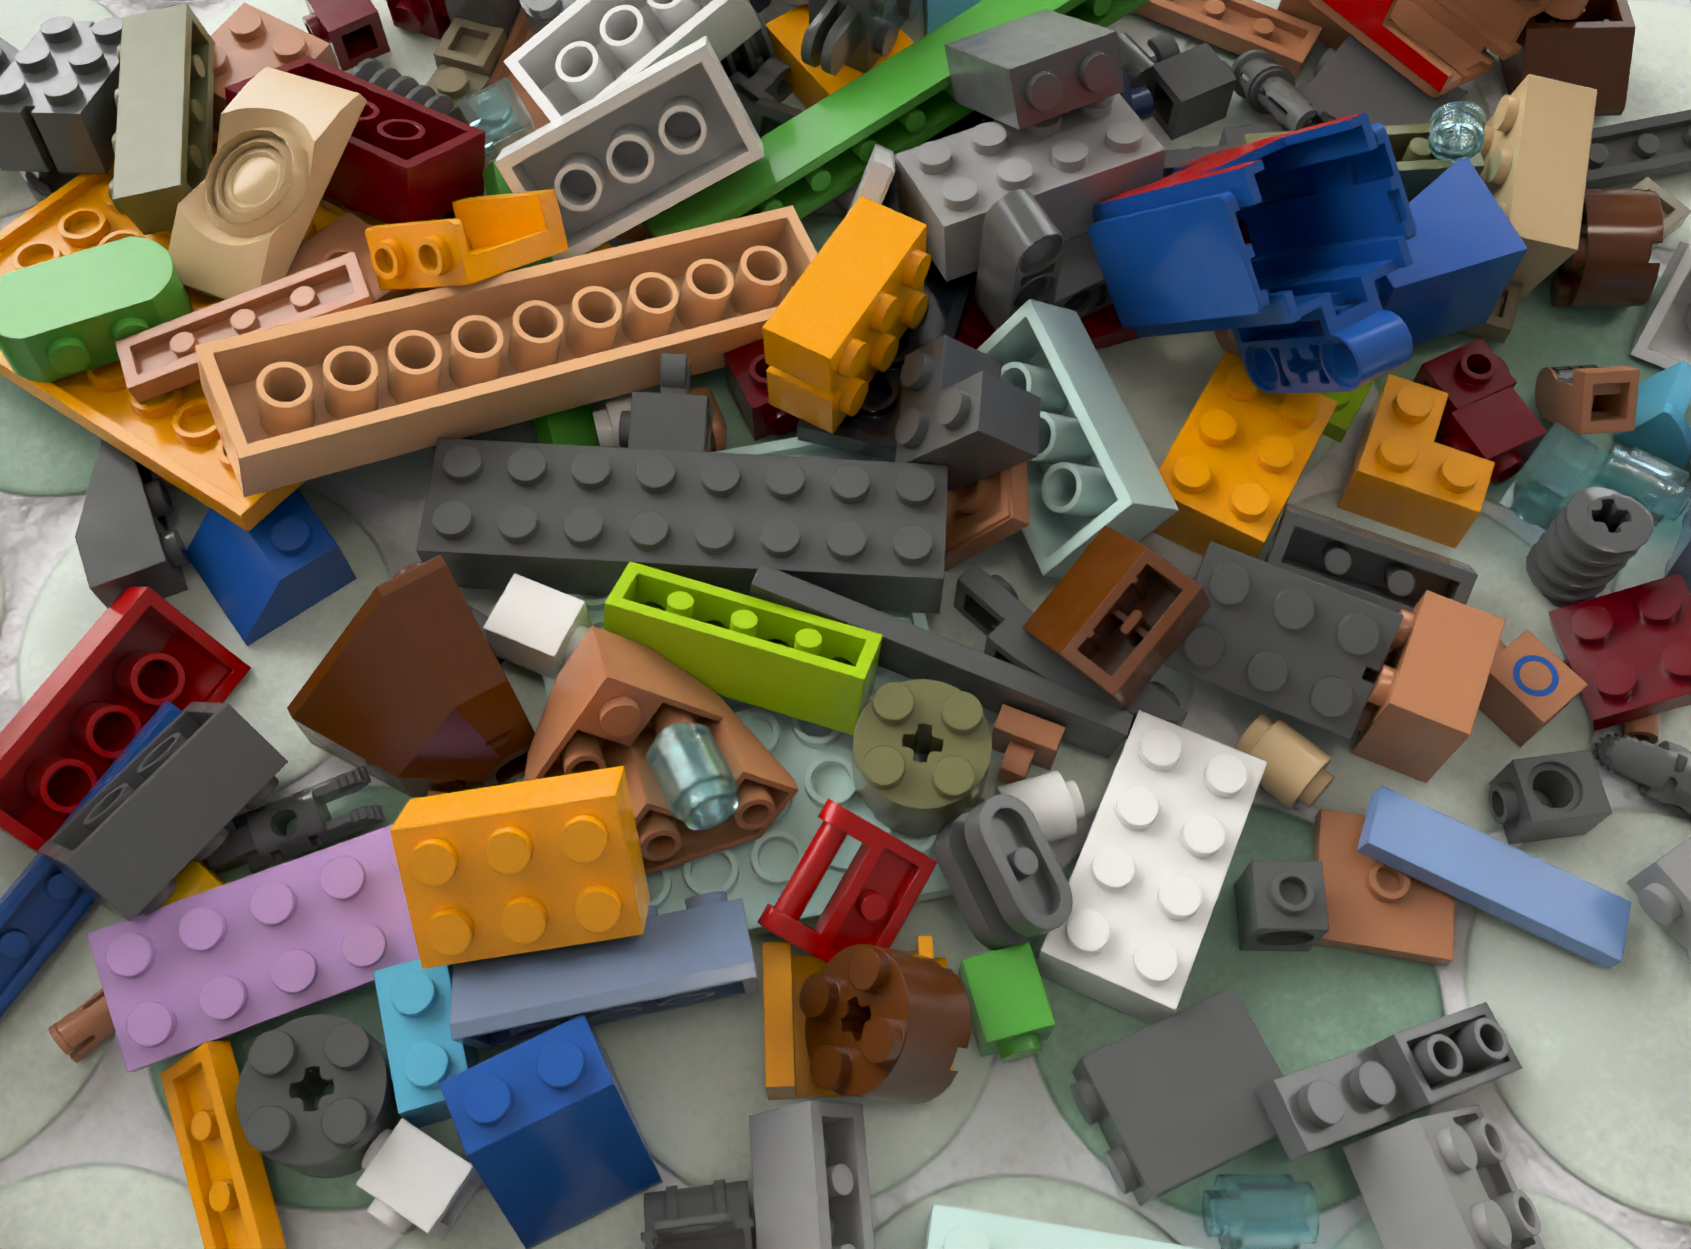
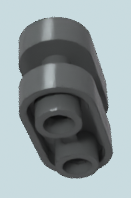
(1003, 873)

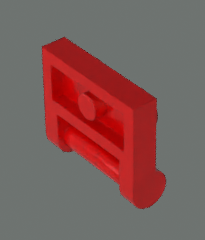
(869, 898)

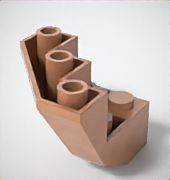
(607, 715)

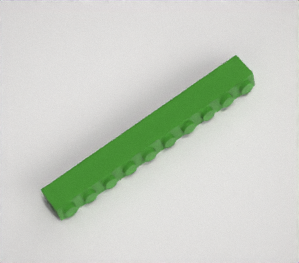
(890, 105)

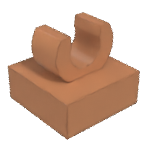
(1025, 742)

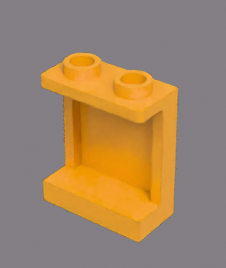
(481, 242)

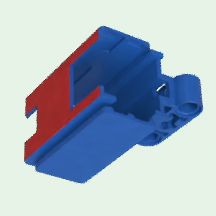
(1322, 228)

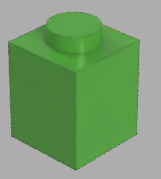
(1007, 1002)

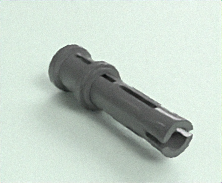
(1274, 92)

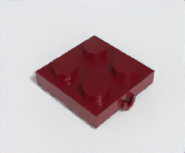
(1629, 650)

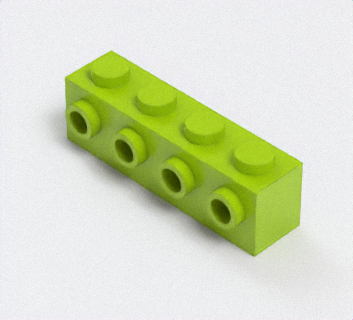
(749, 646)

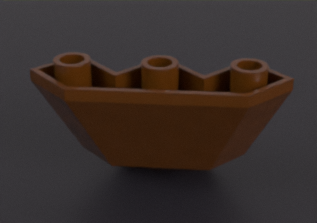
(417, 692)

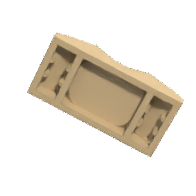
(263, 184)

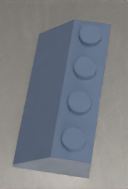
(675, 964)

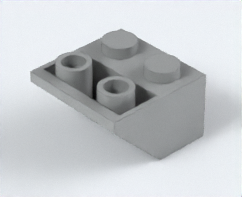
(1443, 1185)

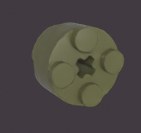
(926, 720)

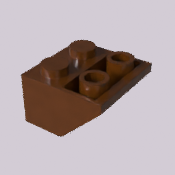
(1579, 51)
(1118, 614)

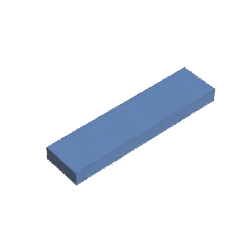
(1495, 877)

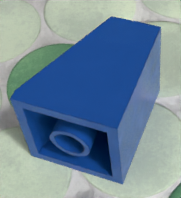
(1459, 256)
(551, 1131)

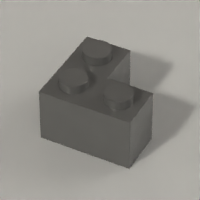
(963, 413)

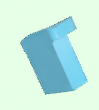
(1660, 416)

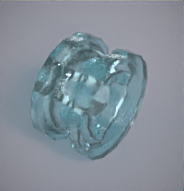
(1456, 117)

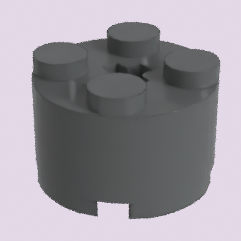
(293, 1068)

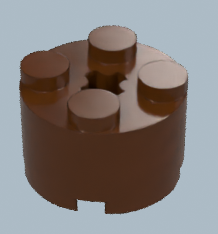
(1612, 251)
(884, 1024)

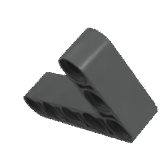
(1030, 259)

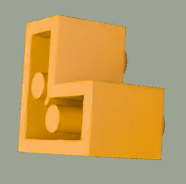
(1407, 476)

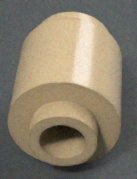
(1293, 765)

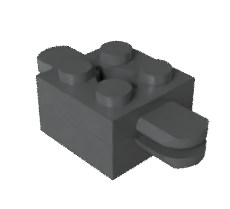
(853, 32)

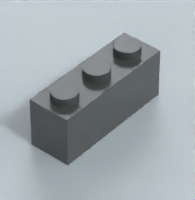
(1365, 561)

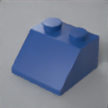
(272, 569)

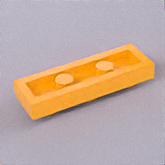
(220, 1165)

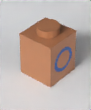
(1527, 687)

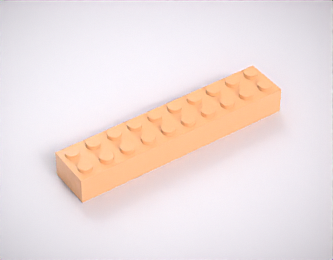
(493, 351)

